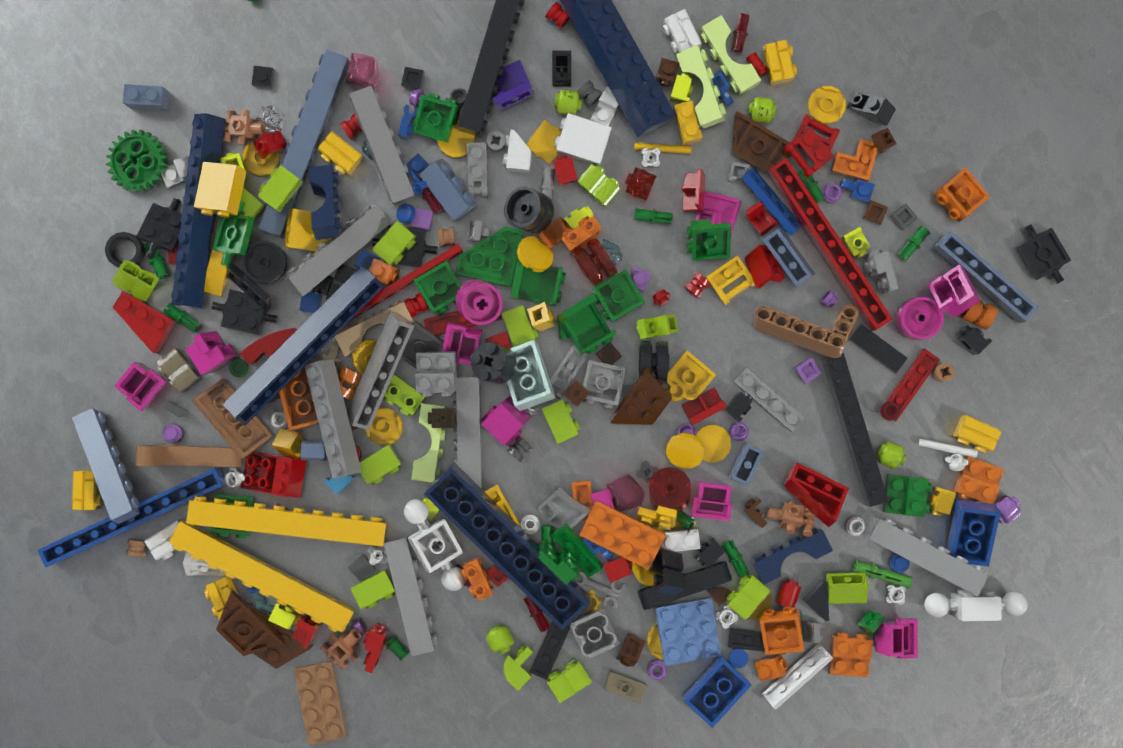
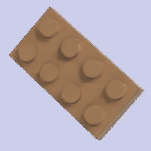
(240, 438)
(320, 702)

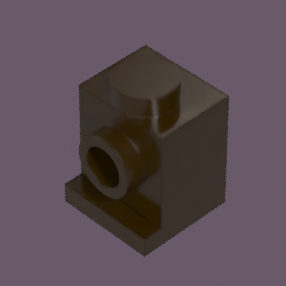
(450, 418)

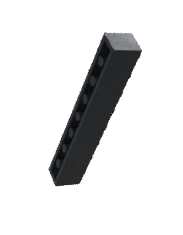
(489, 66)
(855, 431)

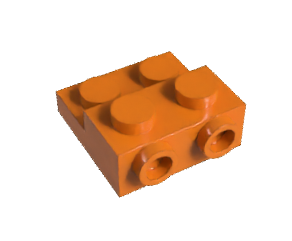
(961, 195)
(577, 237)
(979, 481)
(479, 580)
(781, 631)
(850, 654)

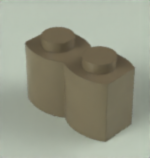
(178, 370)

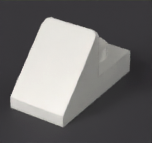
(606, 108)
(175, 173)

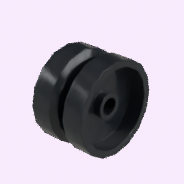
(528, 209)
(276, 265)
(655, 361)

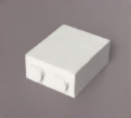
(582, 139)

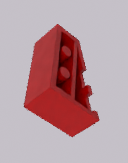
(145, 320)

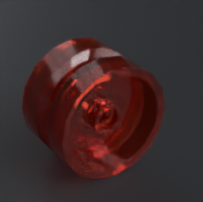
(594, 262)
(668, 480)

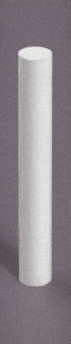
(947, 448)

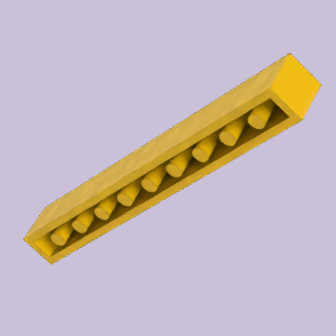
(286, 522)
(262, 576)

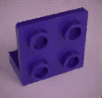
(513, 86)

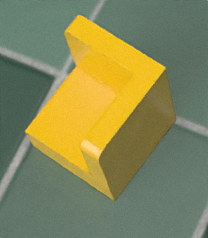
(288, 443)

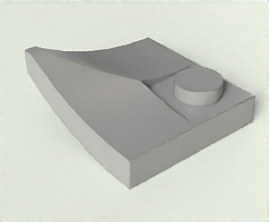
(562, 509)

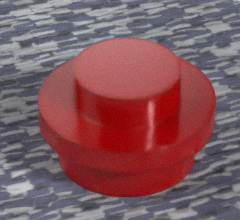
(661, 298)

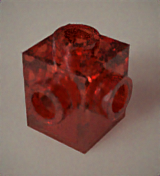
(640, 183)

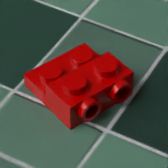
(375, 641)

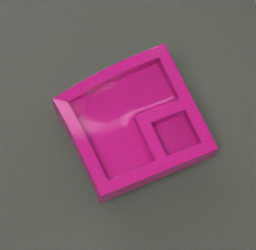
(719, 209)

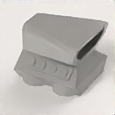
(594, 633)

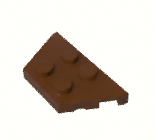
(757, 144)
(643, 402)
(245, 628)
(276, 655)

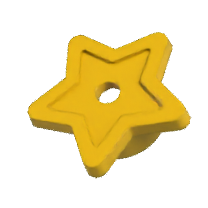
(595, 601)

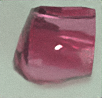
(362, 71)
(626, 493)

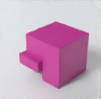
(954, 292)
(461, 340)
(210, 352)
(140, 385)
(505, 421)
(712, 501)
(898, 638)

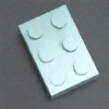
(530, 380)

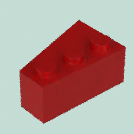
(816, 492)

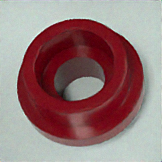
(895, 411)

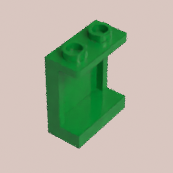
(537, 286)
(586, 325)

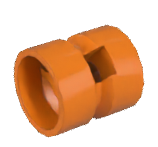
(980, 314)
(350, 376)

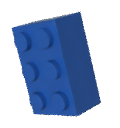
(973, 531)
(716, 691)

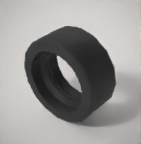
(114, 239)

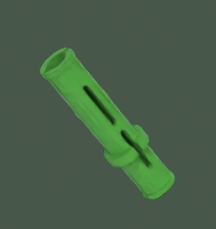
(874, 571)

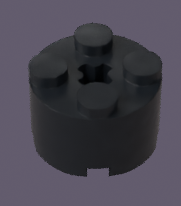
(493, 363)

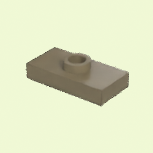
(625, 686)

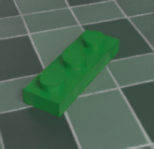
(571, 542)

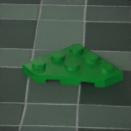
(492, 258)

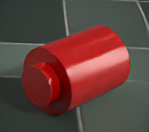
(789, 593)

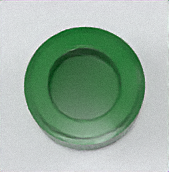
(239, 368)

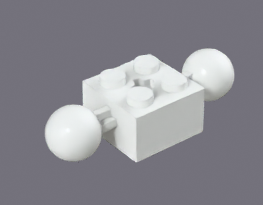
(416, 512)
(973, 608)

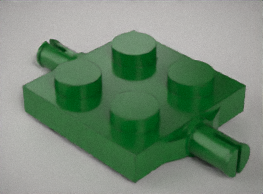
(233, 235)

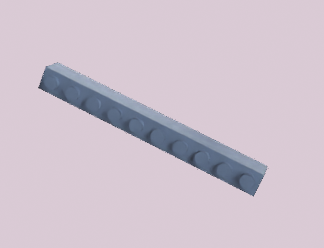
(308, 134)

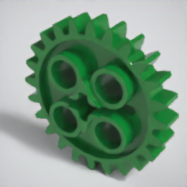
(137, 161)

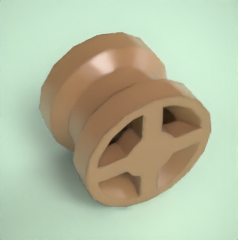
(446, 236)
(940, 374)
(136, 547)

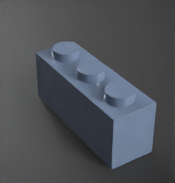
(448, 189)
(789, 256)

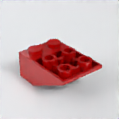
(274, 474)

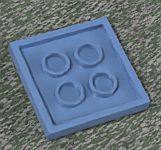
(687, 631)

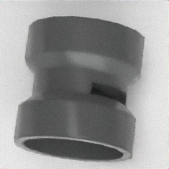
(589, 93)
(519, 448)

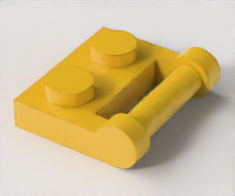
(727, 274)

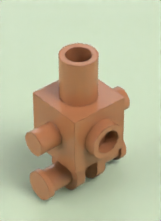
(241, 127)
(793, 517)
(342, 647)

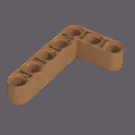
(811, 336)
(186, 456)

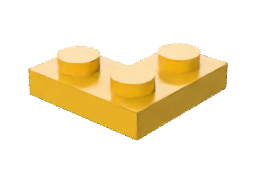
(664, 517)

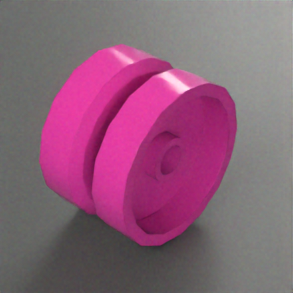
(483, 292)
(930, 316)

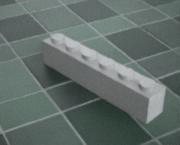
(381, 145)
(337, 250)
(379, 371)
(332, 418)
(468, 428)
(928, 557)
(410, 596)

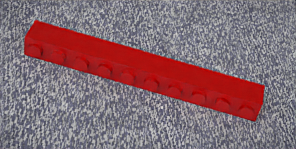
(829, 245)

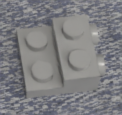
(880, 265)
(436, 373)
(603, 383)

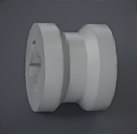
(493, 144)

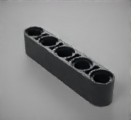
(694, 582)

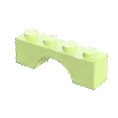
(741, 76)
(709, 109)
(427, 467)

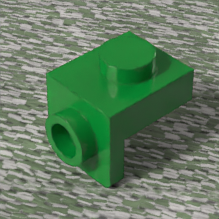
(871, 622)

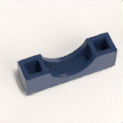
(325, 219)
(769, 565)

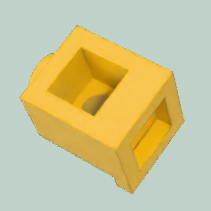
(541, 317)
(941, 501)

